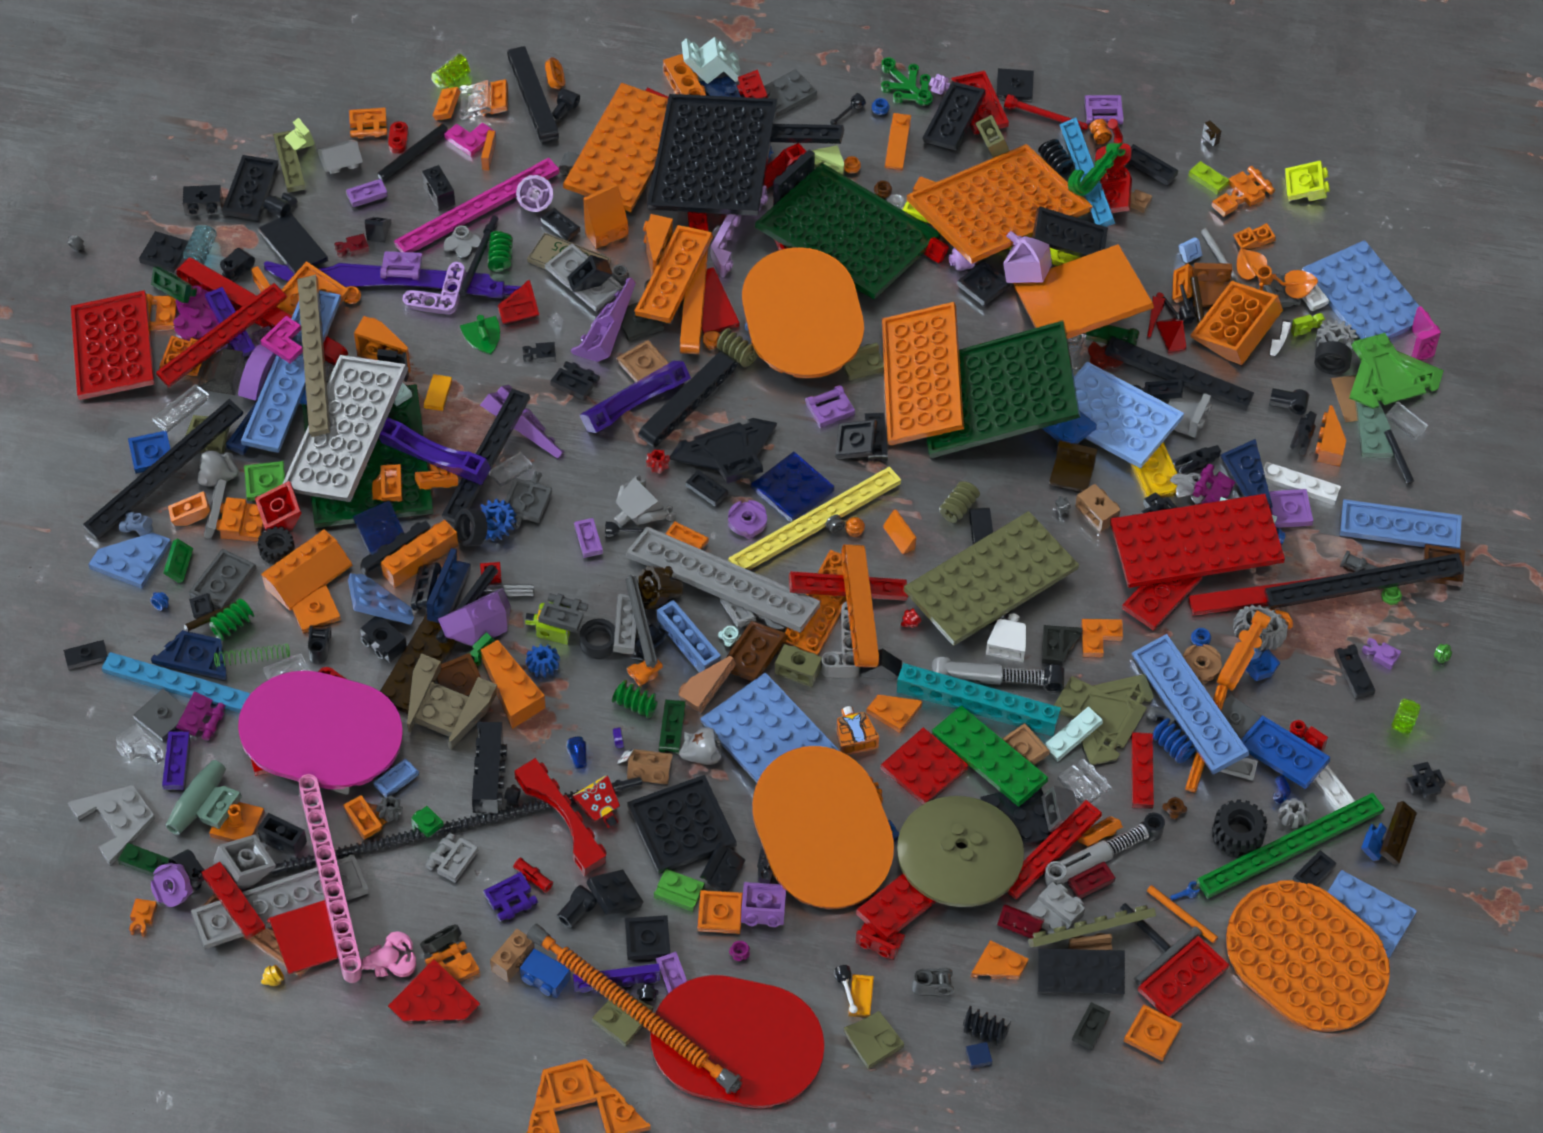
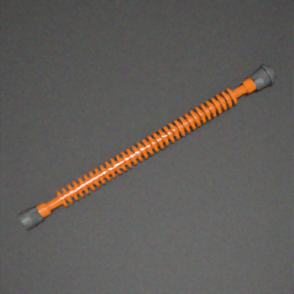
(635, 1009)

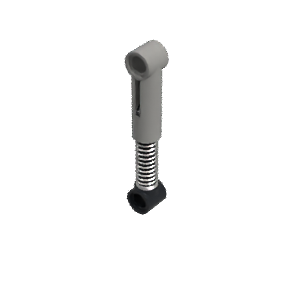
(1050, 678)
(1104, 850)

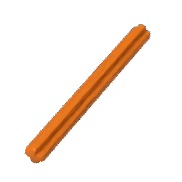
(1198, 764)

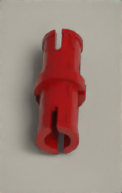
(533, 875)

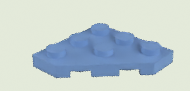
(131, 559)
(375, 600)

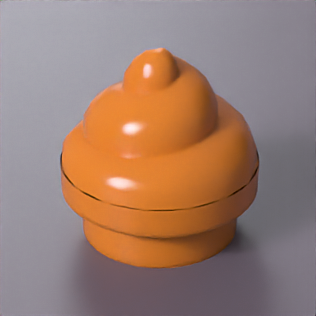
(854, 526)

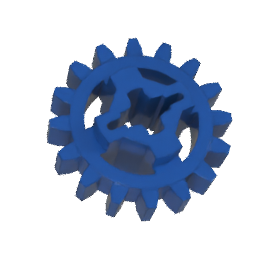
(503, 514)

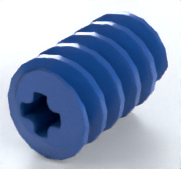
(1172, 742)

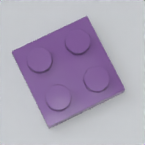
(1291, 508)

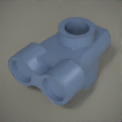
(136, 522)

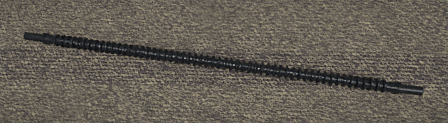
(454, 825)

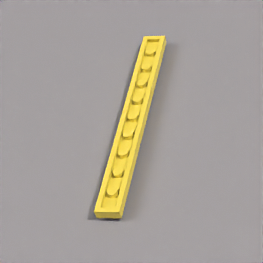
(816, 519)

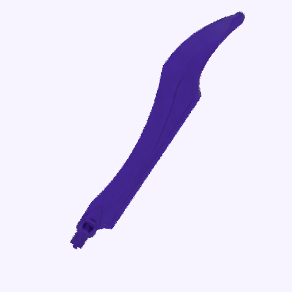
(369, 275)

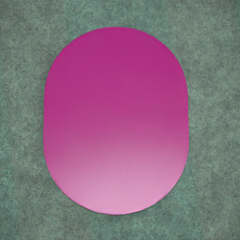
(320, 728)

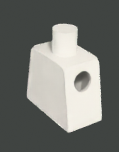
(1008, 639)

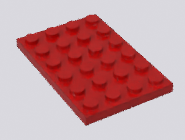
(112, 345)

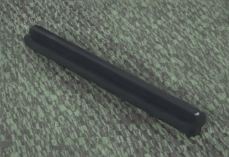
(412, 152)
(473, 595)

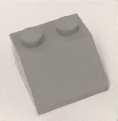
(339, 156)
(245, 861)

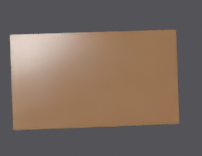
(1343, 388)

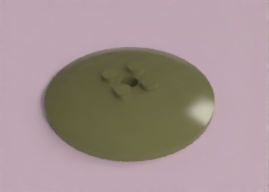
(953, 874)

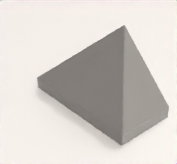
(1244, 768)

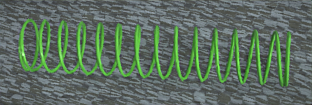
(288, 655)

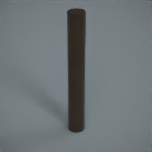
(1197, 298)
(203, 620)

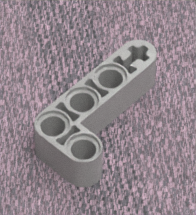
(841, 659)

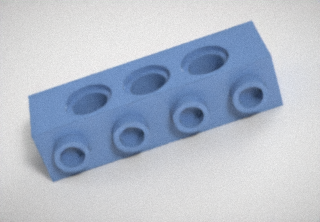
(687, 637)

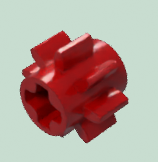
(657, 461)

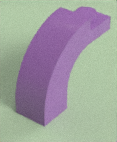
(256, 372)

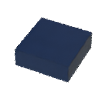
(978, 1055)

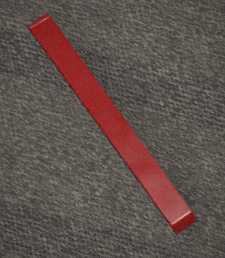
(209, 280)

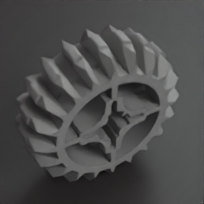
(1272, 636)

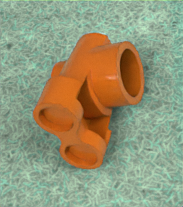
(642, 673)

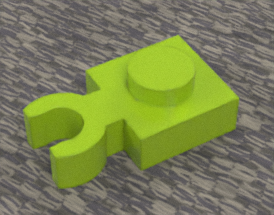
(1304, 324)

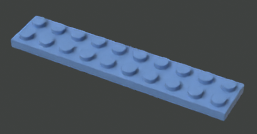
(284, 388)

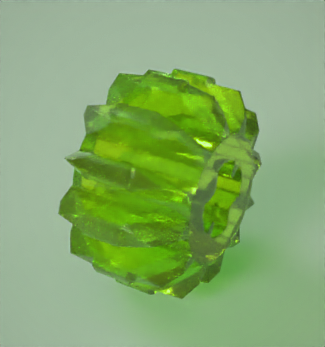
(1405, 716)

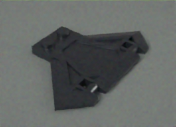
(728, 449)

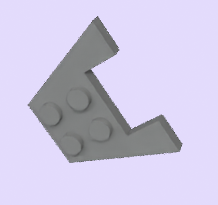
(122, 811)

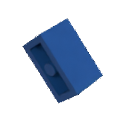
(545, 973)

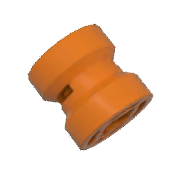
(1100, 131)

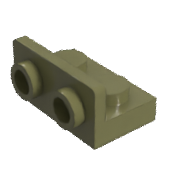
(865, 362)

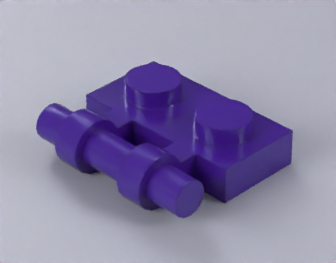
(507, 891)

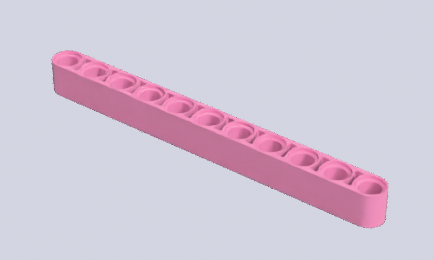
(330, 885)

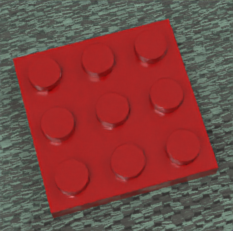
(924, 766)

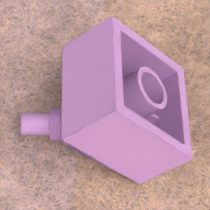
(1027, 260)

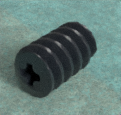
(1056, 157)
(985, 1026)

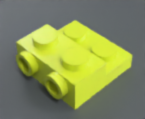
(1307, 181)

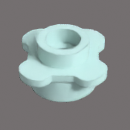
(729, 631)

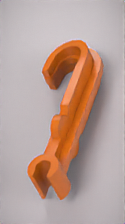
(1243, 651)

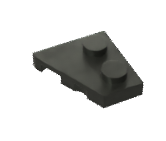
(1058, 643)

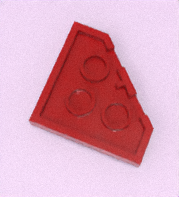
(434, 997)

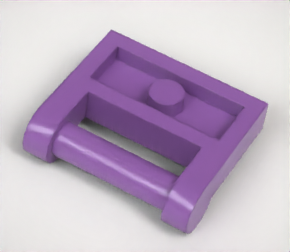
(1103, 105)
(401, 265)
(831, 411)

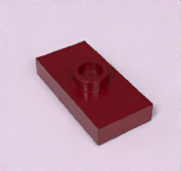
(1020, 921)

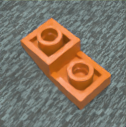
(1254, 238)

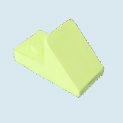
(300, 136)

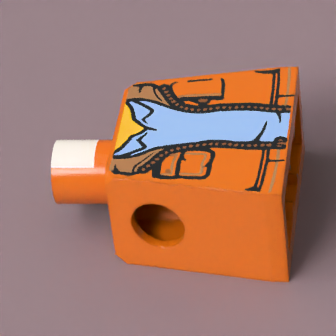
(855, 732)

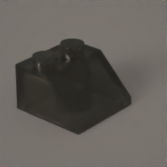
(223, 372)

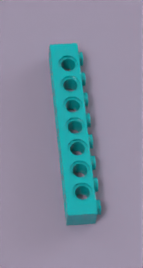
(978, 699)

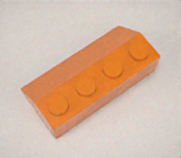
(306, 569)

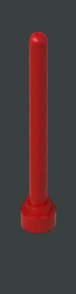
(1012, 103)

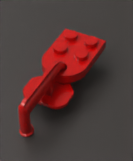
(1117, 179)

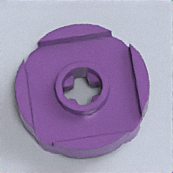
(747, 528)
(180, 880)

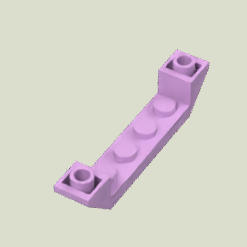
(719, 255)

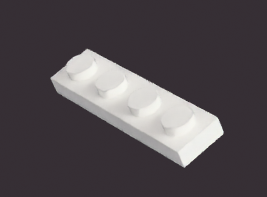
(1294, 480)

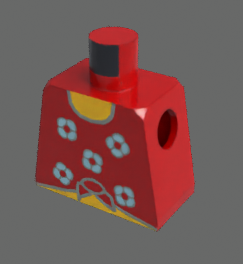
(598, 801)

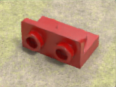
(752, 85)
(869, 939)

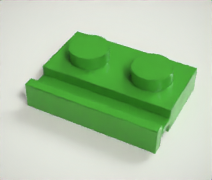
(679, 890)

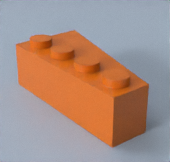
(515, 688)

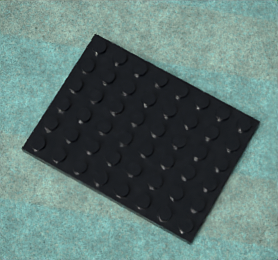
(712, 154)

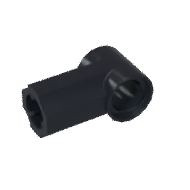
(1295, 401)
(581, 901)

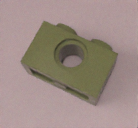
(992, 136)
(787, 665)

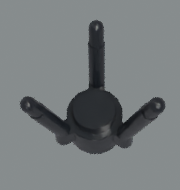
(1186, 312)

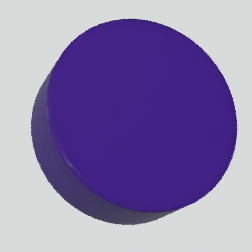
(618, 737)

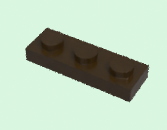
(1398, 832)

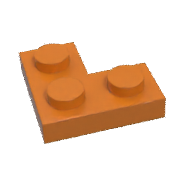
(435, 478)
(1096, 631)

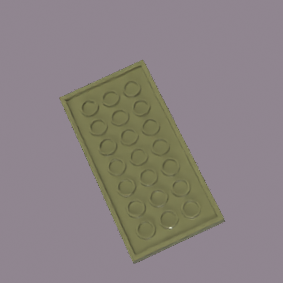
(991, 578)

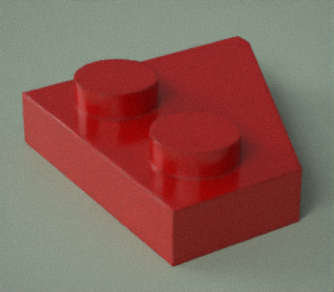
(519, 305)

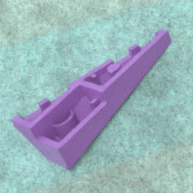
(605, 328)
(527, 424)

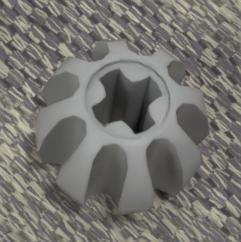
(1294, 813)

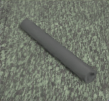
(1167, 955)

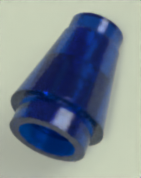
(577, 750)

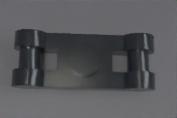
(424, 585)

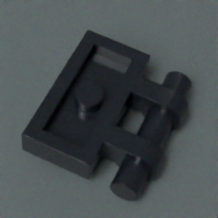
(573, 384)

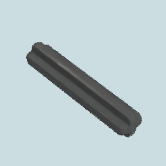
(511, 589)

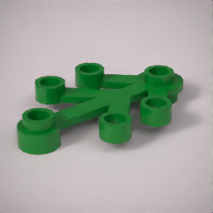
(921, 96)

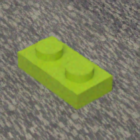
(1208, 177)

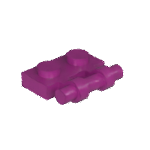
(1220, 485)
(194, 714)

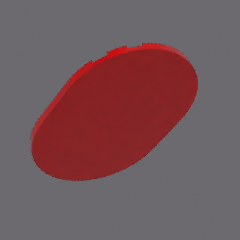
(746, 1029)

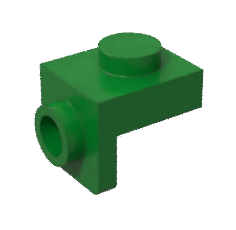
(426, 821)

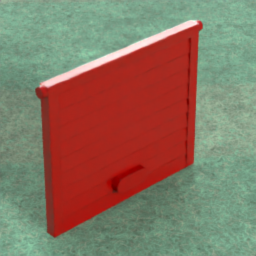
(305, 937)

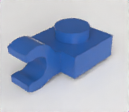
(1373, 841)

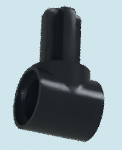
(566, 101)

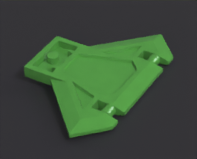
(1389, 373)

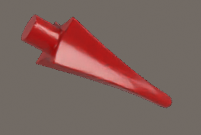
(1158, 303)

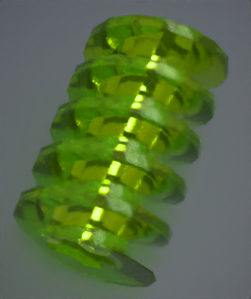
(451, 72)

